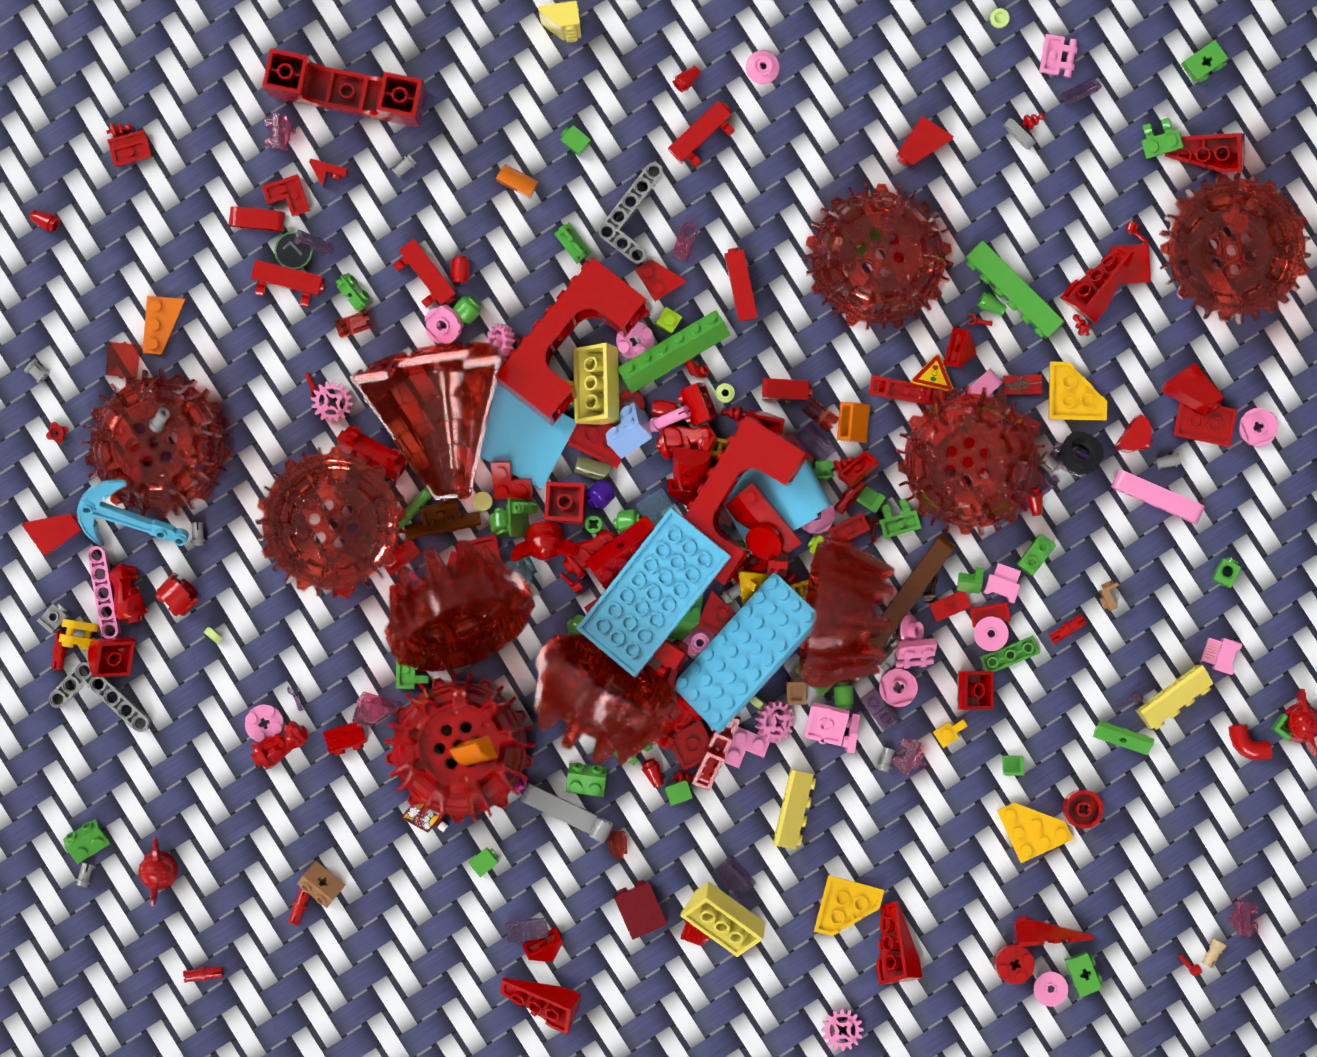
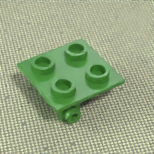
(518, 516)

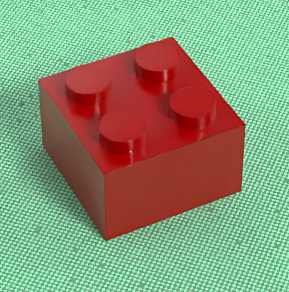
(566, 503)

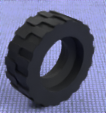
(1087, 442)

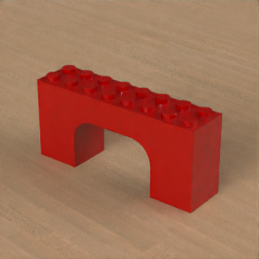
(383, 98)
(590, 295)
(751, 447)

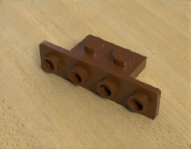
(441, 518)

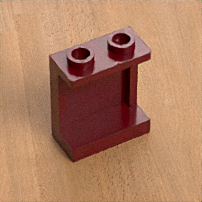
(640, 909)

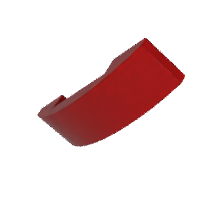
(903, 390)

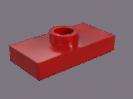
(950, 605)

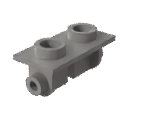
(890, 651)

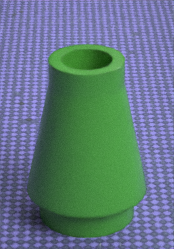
(991, 304)

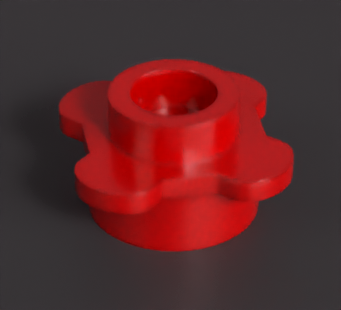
(51, 433)

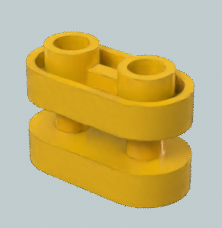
(69, 640)

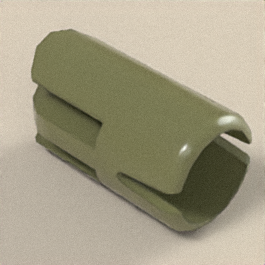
(591, 468)

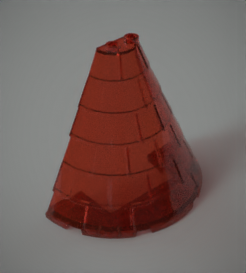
(436, 409)

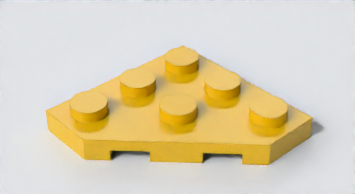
(1073, 396)
(1032, 831)
(845, 904)

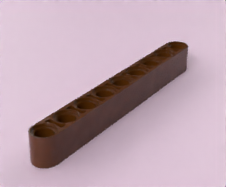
(913, 588)

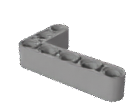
(628, 211)
(102, 693)
(567, 812)

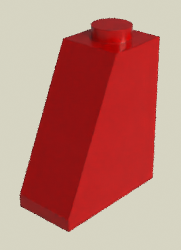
(922, 142)
(785, 390)
(1194, 390)
(52, 532)

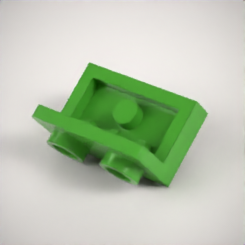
(586, 779)
(85, 841)

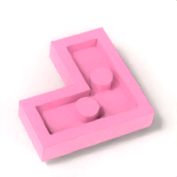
(850, 740)
(745, 741)

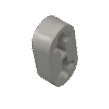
(1019, 133)

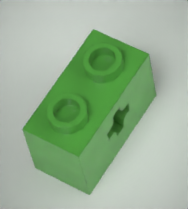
(1212, 53)
(1036, 555)
(1075, 966)

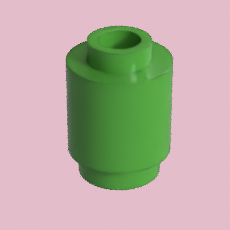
(843, 695)

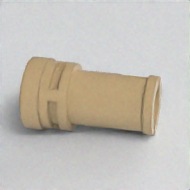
(1215, 949)

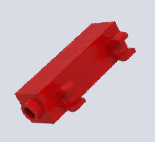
(700, 132)
(428, 273)
(287, 278)
(740, 285)
(366, 446)
(671, 656)

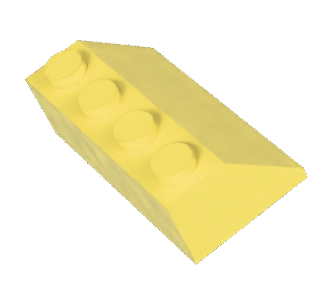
(561, 20)
(596, 384)
(1174, 697)
(793, 809)
(723, 919)

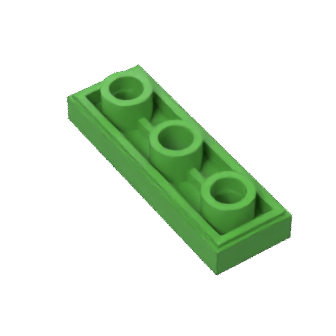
(1021, 650)
(1123, 737)

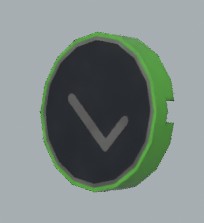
(291, 254)

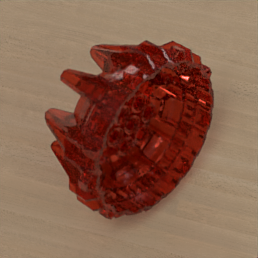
(1274, 242)
(870, 295)
(195, 454)
(1010, 466)
(302, 493)
(842, 592)
(456, 610)
(601, 699)

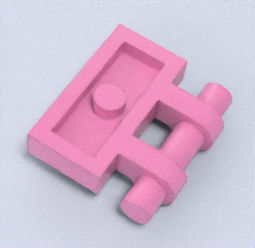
(1052, 55)
(918, 649)

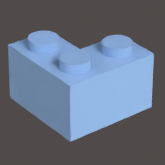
(631, 432)

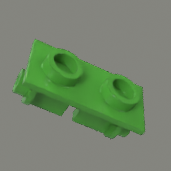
(572, 242)
(349, 284)
(822, 469)

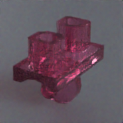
(281, 131)
(912, 758)
(1241, 918)

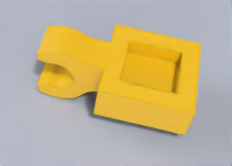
(947, 734)

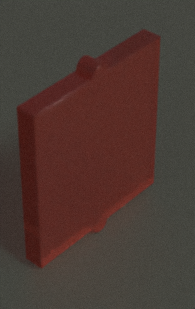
(122, 359)

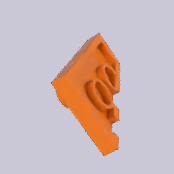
(159, 322)

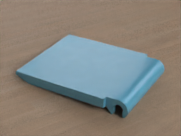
(524, 438)
(795, 502)

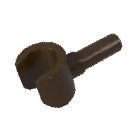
(929, 597)

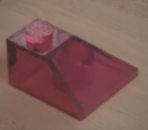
(373, 708)

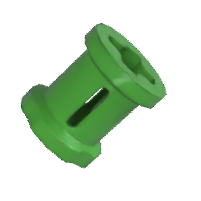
(599, 524)

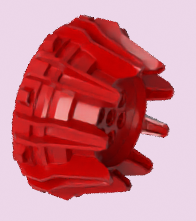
(465, 788)

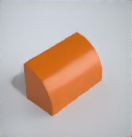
(517, 181)
(853, 422)
(474, 751)

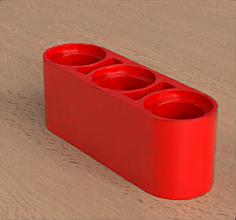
(257, 219)

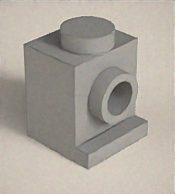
(50, 625)

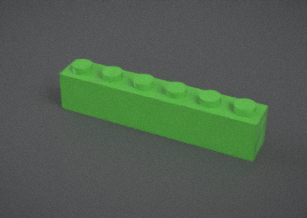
(1013, 289)
(673, 351)

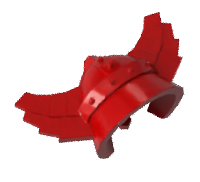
(544, 543)
(1303, 722)
(157, 870)

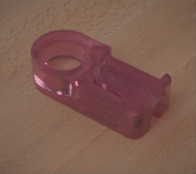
(684, 243)

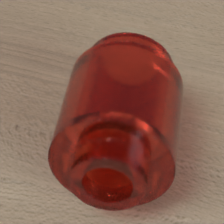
(617, 844)

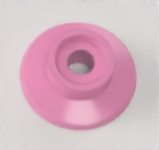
(759, 75)
(911, 629)
(698, 633)
(1000, 633)
(1059, 992)

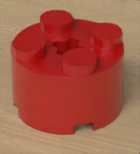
(178, 595)
(1093, 810)
(1019, 973)

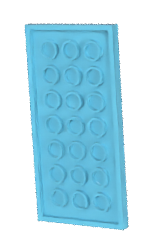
(653, 592)
(746, 652)

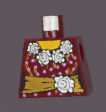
(414, 816)

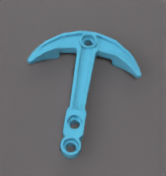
(93, 506)

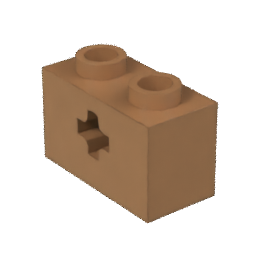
(321, 884)

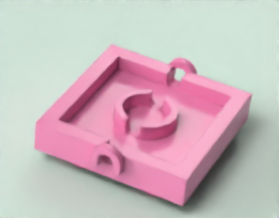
(826, 724)

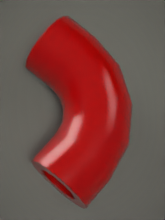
(1246, 746)

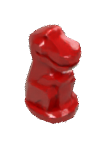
(685, 437)
(586, 550)
(127, 598)
(686, 715)
(274, 749)

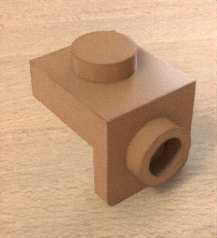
(1107, 599)
(796, 692)

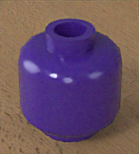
(600, 494)

